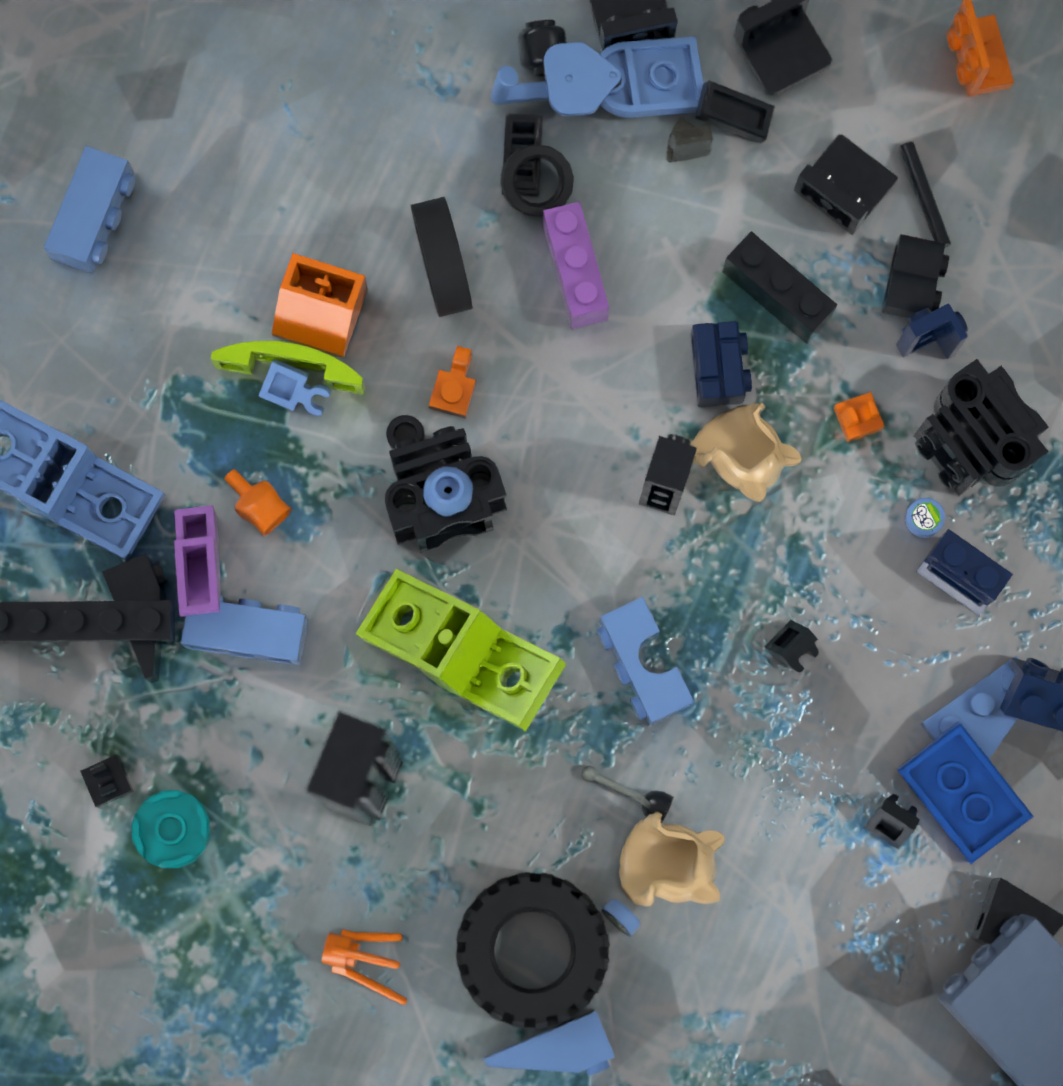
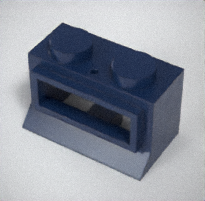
(964, 572)

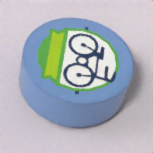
(924, 517)
(621, 917)

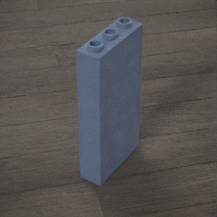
(1015, 1002)

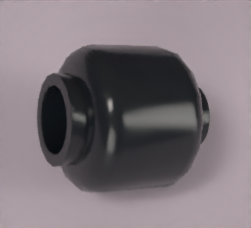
(535, 42)

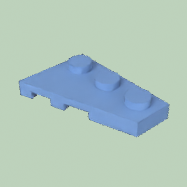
(978, 711)

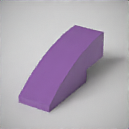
(197, 560)

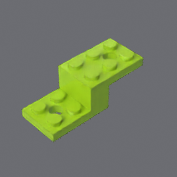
(461, 649)

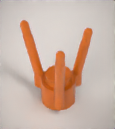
(342, 952)

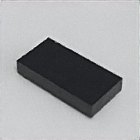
(734, 111)

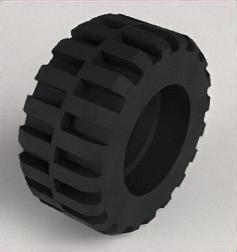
(587, 960)

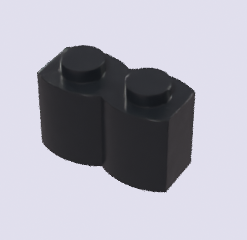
(914, 276)

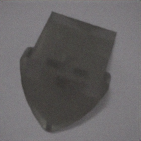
(688, 141)

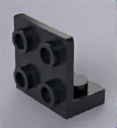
(633, 20)
(845, 183)

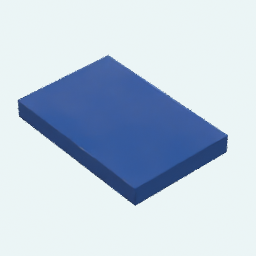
(964, 792)

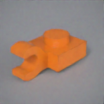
(453, 389)

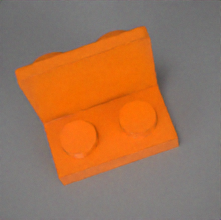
(979, 51)

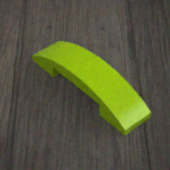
(242, 358)

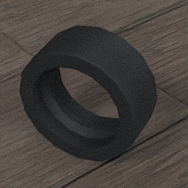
(512, 164)

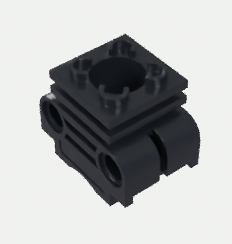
(976, 433)
(414, 463)

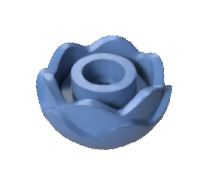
(450, 503)

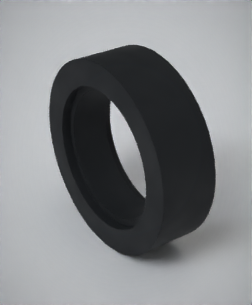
(441, 256)

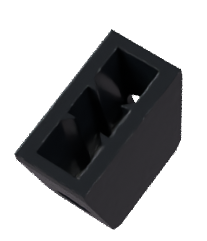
(1004, 902)

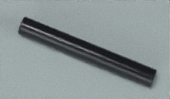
(924, 193)

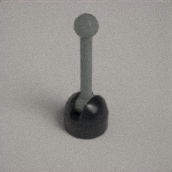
(651, 802)

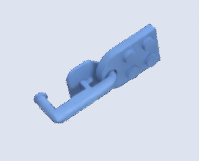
(651, 77)

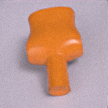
(258, 503)

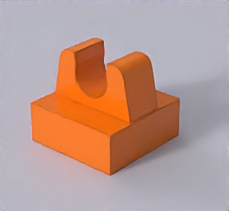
(859, 417)

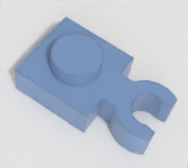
(288, 386)

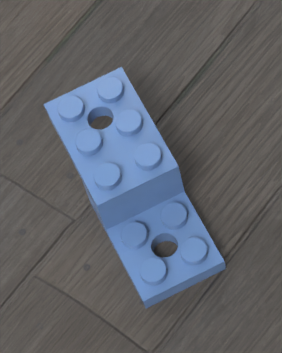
(71, 484)

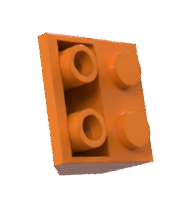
(318, 305)

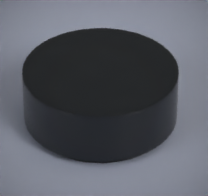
(404, 428)

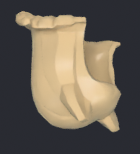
(744, 450)
(669, 863)

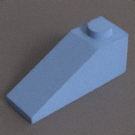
(565, 1048)

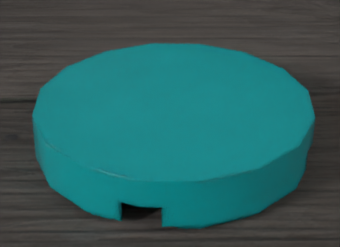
(171, 829)

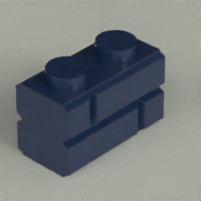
(719, 364)

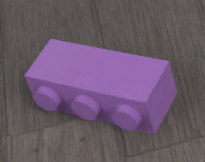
(575, 265)

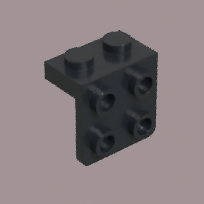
(781, 44)

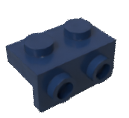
(926, 327)
(1035, 694)

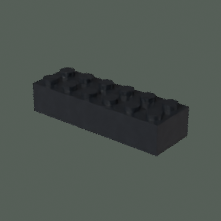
(355, 769)

